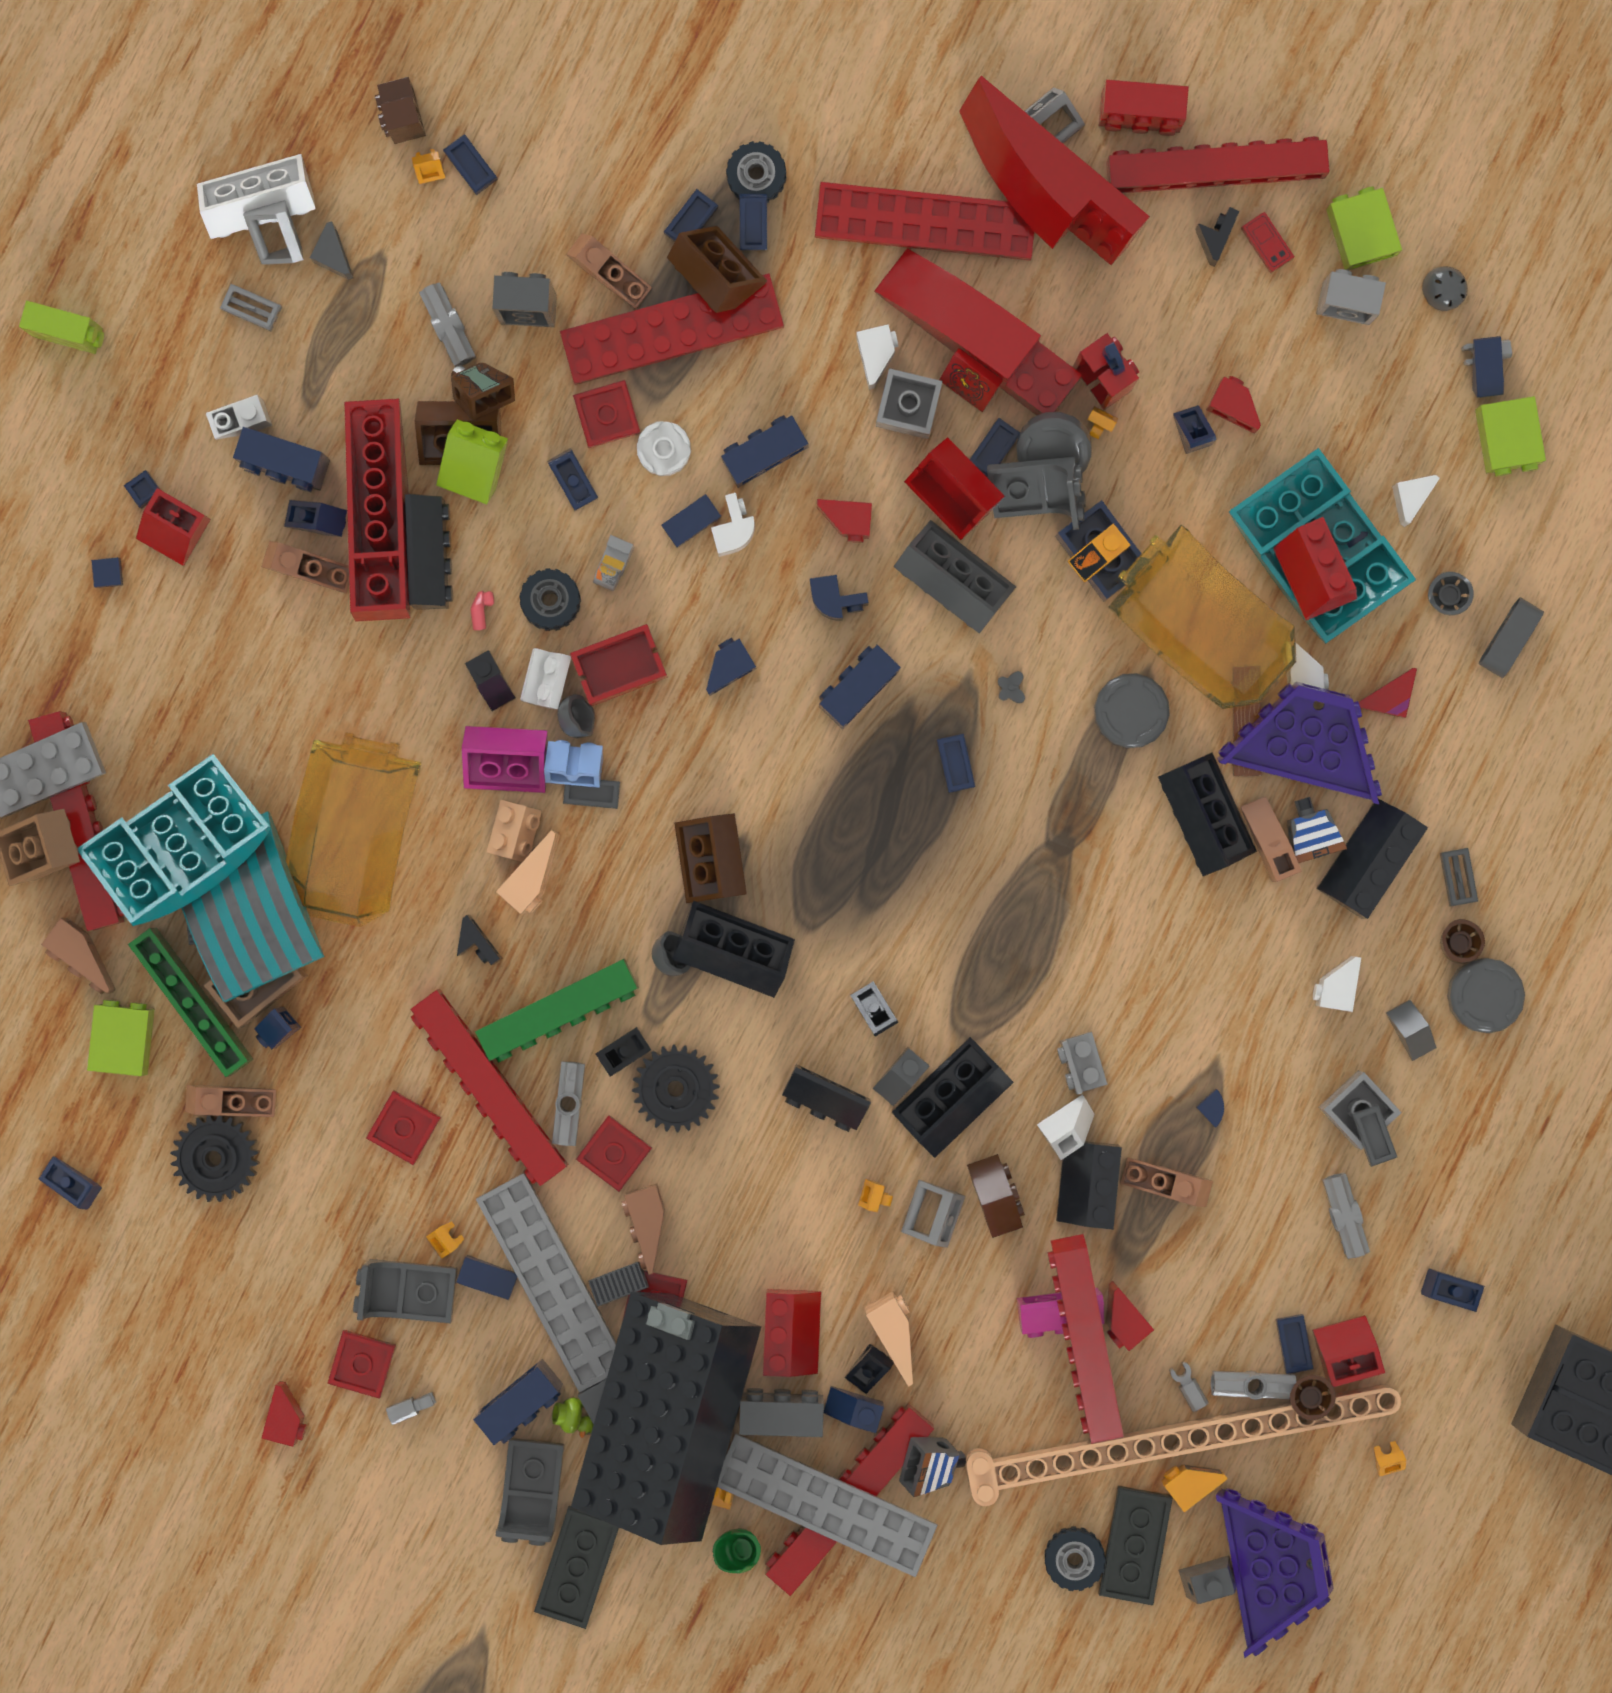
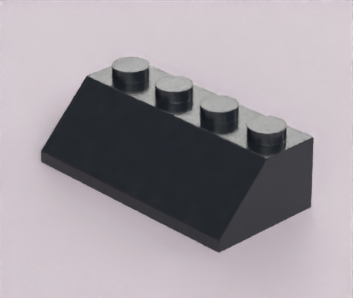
(428, 552)
(1207, 814)
(1372, 858)
(734, 949)
(952, 1097)

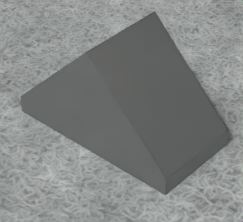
(330, 252)
(1412, 1029)

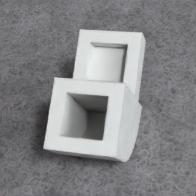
(735, 534)

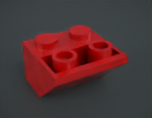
(171, 527)
(1348, 1351)

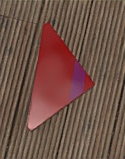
(1393, 697)

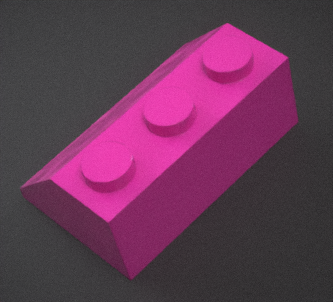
(504, 759)
(1042, 1314)

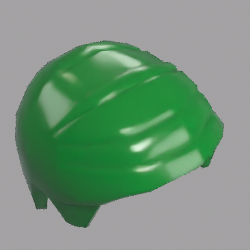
(736, 1551)

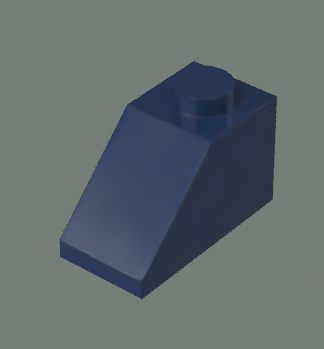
(315, 518)
(729, 665)
(276, 1028)
(854, 1409)

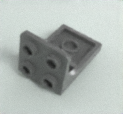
(1039, 488)
(405, 1291)
(530, 1491)

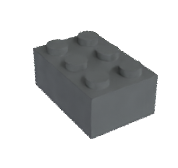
(524, 300)
(781, 1413)

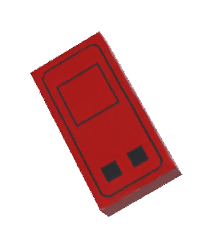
(1267, 242)

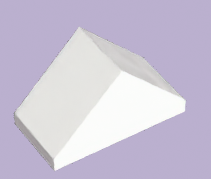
(1411, 496)

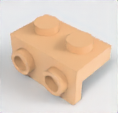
(514, 831)

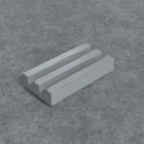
(271, 316)

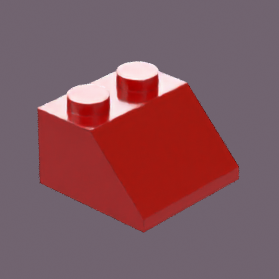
(1124, 1320)

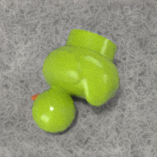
(570, 1417)

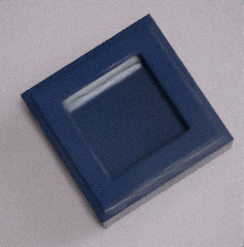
(142, 488)
(107, 572)

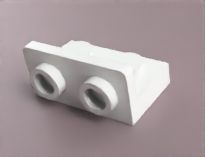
(545, 678)

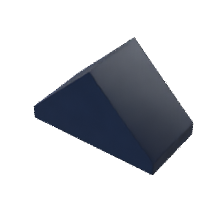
(1194, 429)

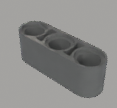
(1511, 637)

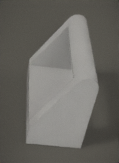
(1049, 105)
(278, 211)
(945, 1217)

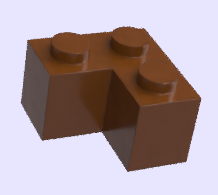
(399, 110)
(996, 1195)

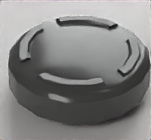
(1054, 436)
(1131, 710)
(1486, 995)

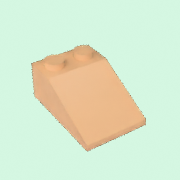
(529, 880)
(891, 1324)

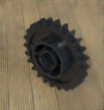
(679, 1067)
(196, 1166)

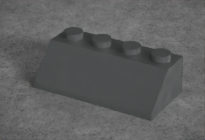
(954, 576)

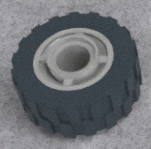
(753, 156)
(1074, 1541)

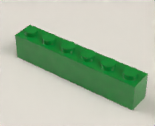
(190, 1001)
(556, 1010)

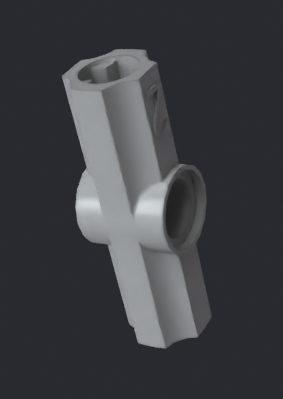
(447, 324)
(566, 1121)
(1346, 1215)
(1236, 1384)

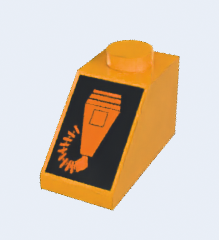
(1099, 553)
(1191, 1483)

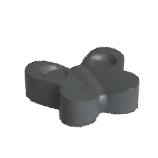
(1010, 688)

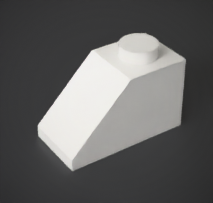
(876, 351)
(1307, 671)
(1339, 986)

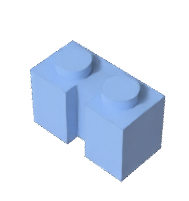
(573, 764)

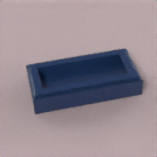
(470, 164)
(692, 215)
(753, 221)
(994, 445)
(691, 521)
(956, 763)
(1294, 1344)

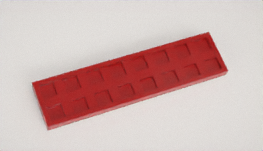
(922, 221)
(665, 333)

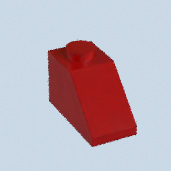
(1235, 404)
(848, 518)
(284, 1418)

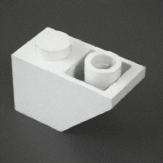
(230, 419)
(1068, 1127)

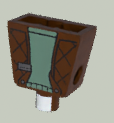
(481, 389)

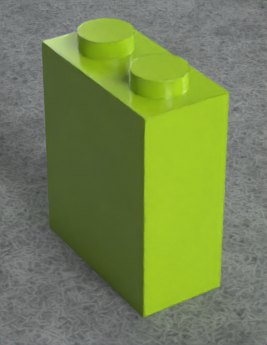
(1363, 228)
(61, 327)
(1510, 436)
(472, 461)
(120, 1038)

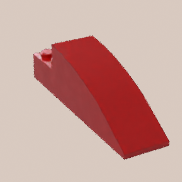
(1046, 179)
(980, 327)
(376, 510)

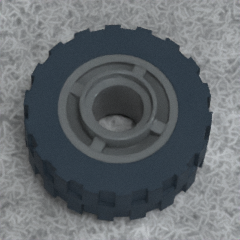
(546, 583)

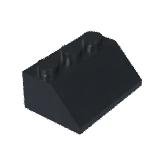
(826, 1098)
(1090, 1186)

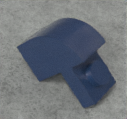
(830, 603)

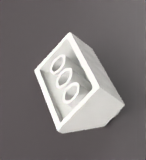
(229, 196)

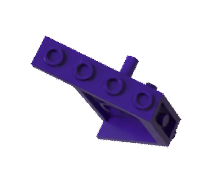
(1307, 742)
(1272, 1568)

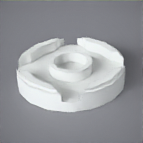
(663, 448)

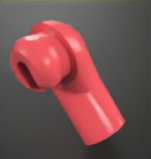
(477, 609)

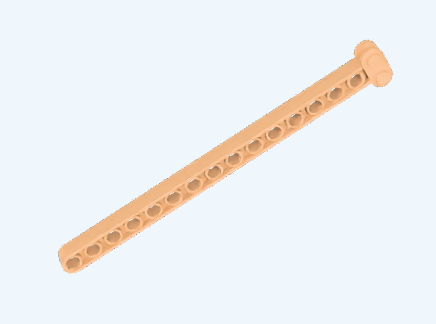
(986, 1473)

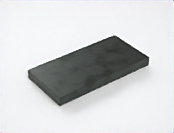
(1135, 1545)
(576, 1568)

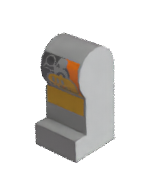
(613, 563)

